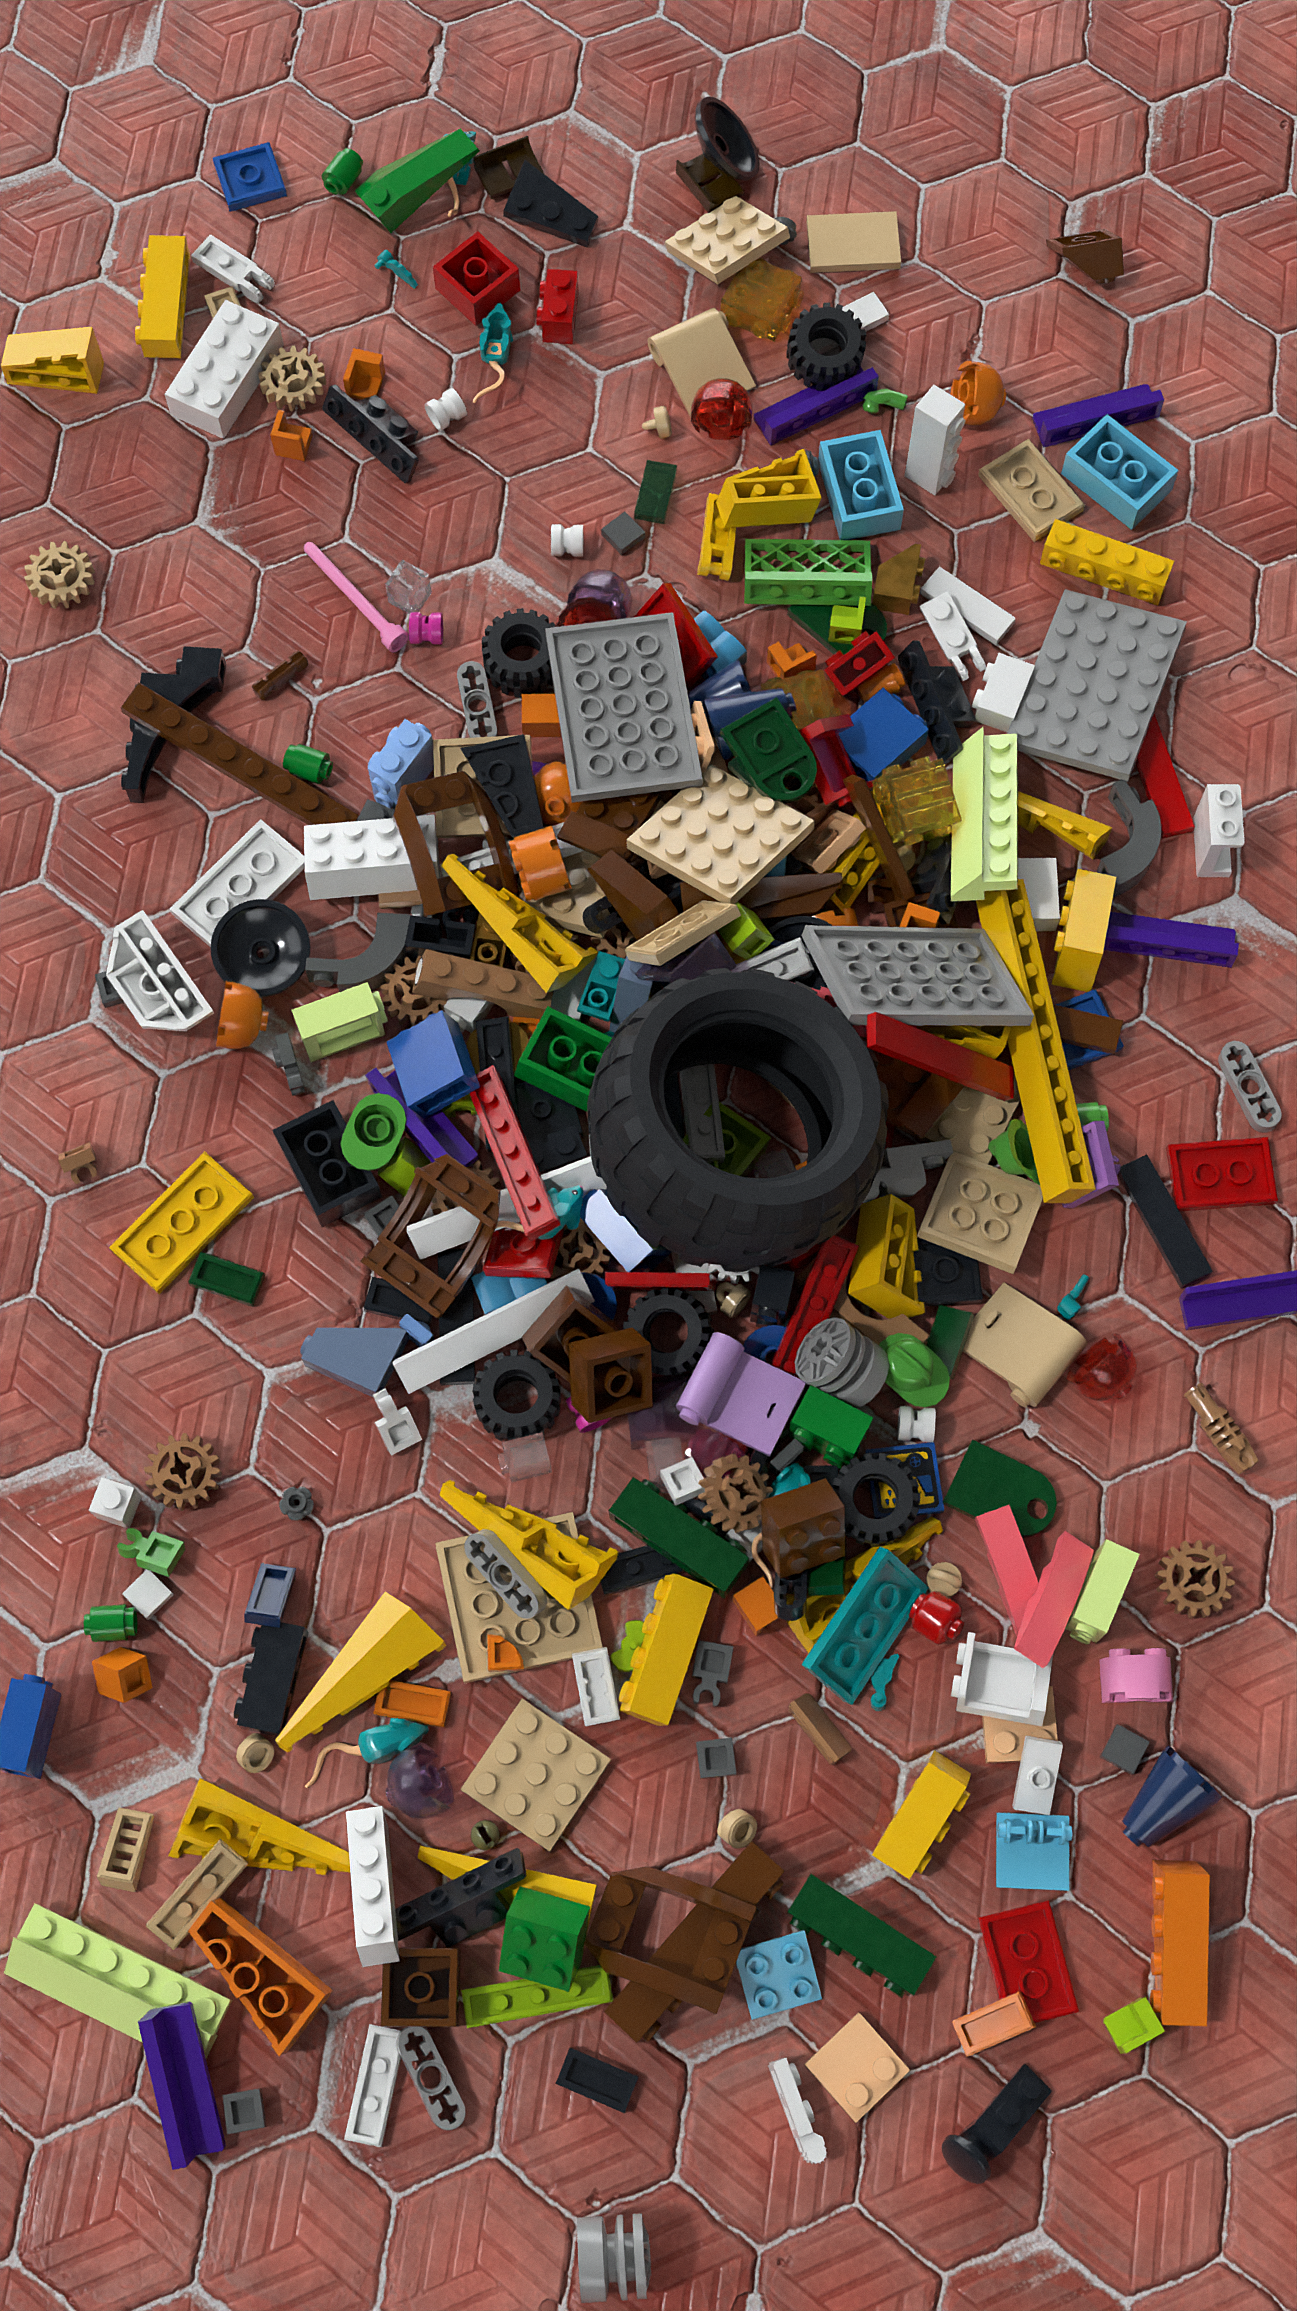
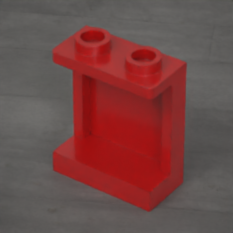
(831, 758)

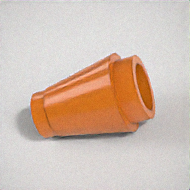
(886, 677)

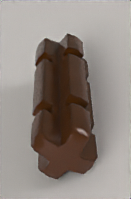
(280, 675)

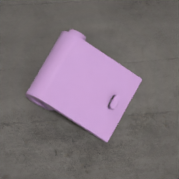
(736, 1395)

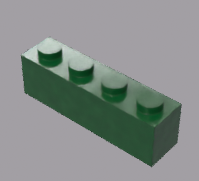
(679, 1537)
(861, 1936)

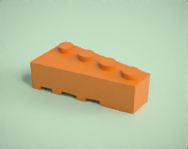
(1180, 1942)
(260, 1973)

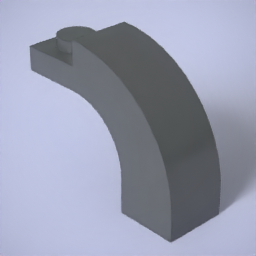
(1144, 831)
(369, 966)

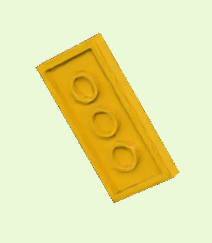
(181, 1222)

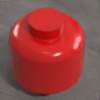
(936, 1617)

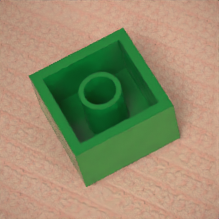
(829, 1427)
(544, 1938)

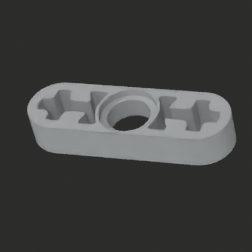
(481, 693)
(1254, 1073)
(520, 1575)
(451, 2098)

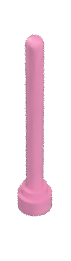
(392, 635)

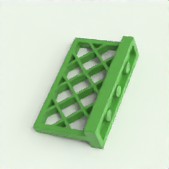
(807, 585)

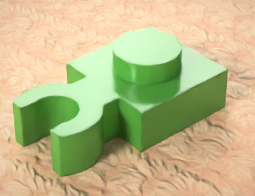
(156, 1553)

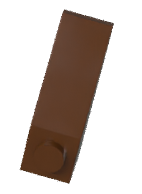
(632, 895)

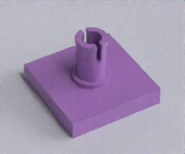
(1101, 1161)

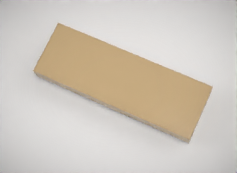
(192, 1896)

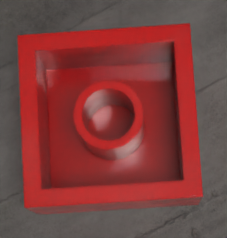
(476, 278)

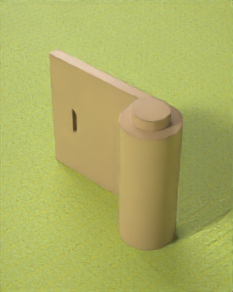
(699, 353)
(1023, 1345)

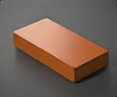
(413, 1703)
(993, 2024)

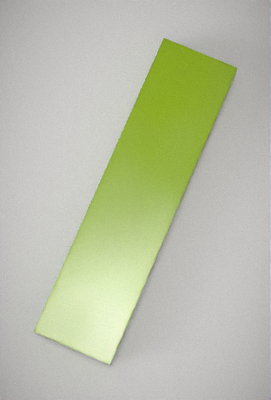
(528, 1998)

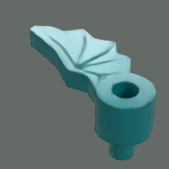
(387, 260)
(881, 1678)

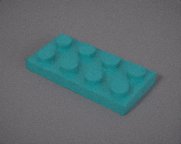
(864, 1626)

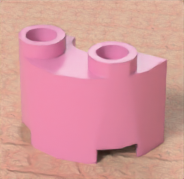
(1136, 1676)

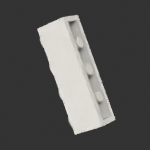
(935, 440)
(372, 1886)

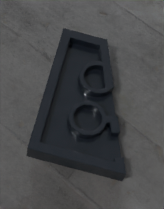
(549, 208)
(509, 782)

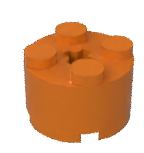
(541, 863)

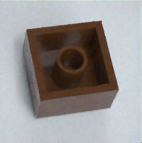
(563, 1322)
(610, 1374)
(803, 1528)
(421, 1988)

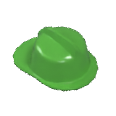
(373, 1132)
(1015, 1151)
(915, 1370)

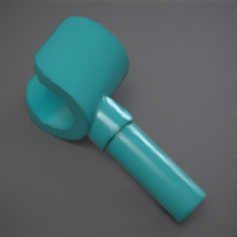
(1069, 1306)

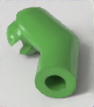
(884, 396)

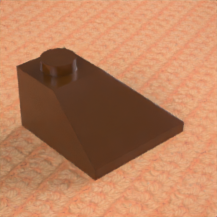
(1093, 253)

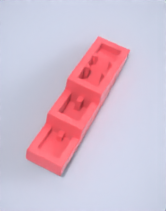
(1008, 1561)
(1054, 1600)

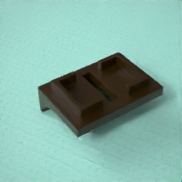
(701, 170)
(492, 171)

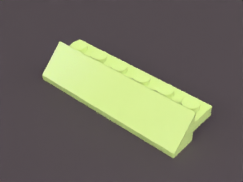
(987, 798)
(105, 1976)

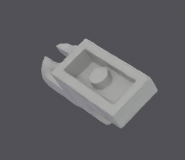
(903, 1168)

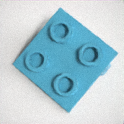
(1032, 1851)
(778, 1975)

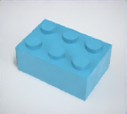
(1119, 471)
(860, 485)

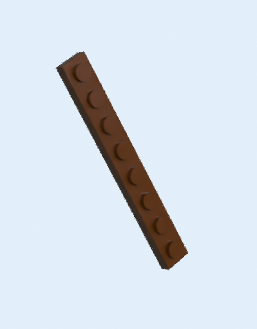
(233, 759)

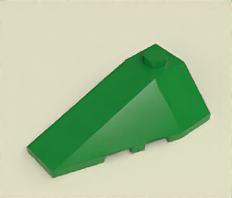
(410, 181)

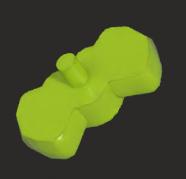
(634, 1637)

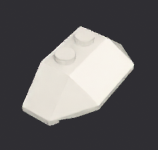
(153, 979)

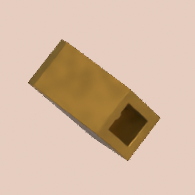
(896, 580)
(488, 945)

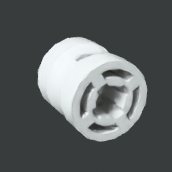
(445, 409)
(567, 540)
(916, 1424)

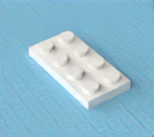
(251, 870)

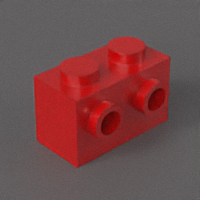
(559, 306)
(859, 663)

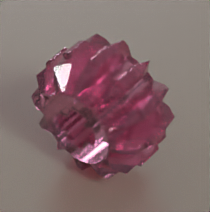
(709, 1446)

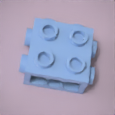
(401, 761)

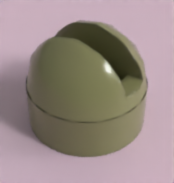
(491, 1829)

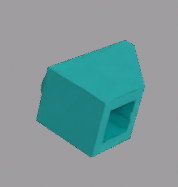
(601, 987)

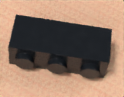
(271, 1678)

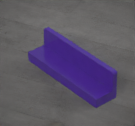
(813, 406)
(1078, 418)
(1171, 939)
(432, 1134)
(1239, 1300)
(181, 2083)

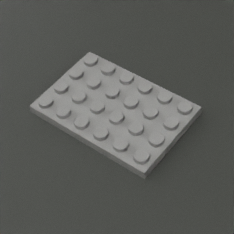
(1096, 684)
(623, 707)
(917, 975)

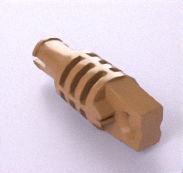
(1222, 1430)

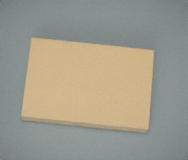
(853, 242)
(1031, 489)
(682, 932)

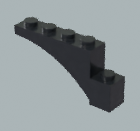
(196, 678)

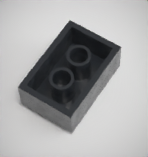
(317, 1161)

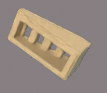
(134, 1867)

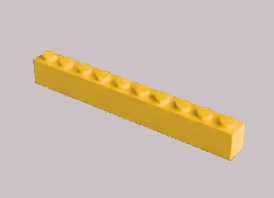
(1038, 1052)

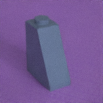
(631, 993)
(355, 1355)

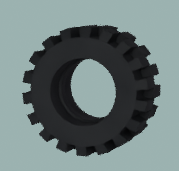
(830, 324)
(508, 633)
(697, 1321)
(509, 1369)
(897, 1478)

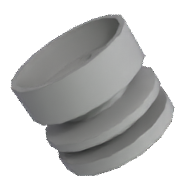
(842, 1362)
(612, 2258)

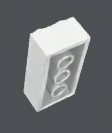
(223, 369)
(362, 858)

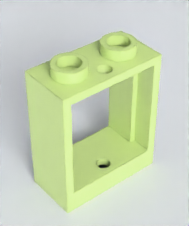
(340, 1021)
(1101, 1592)

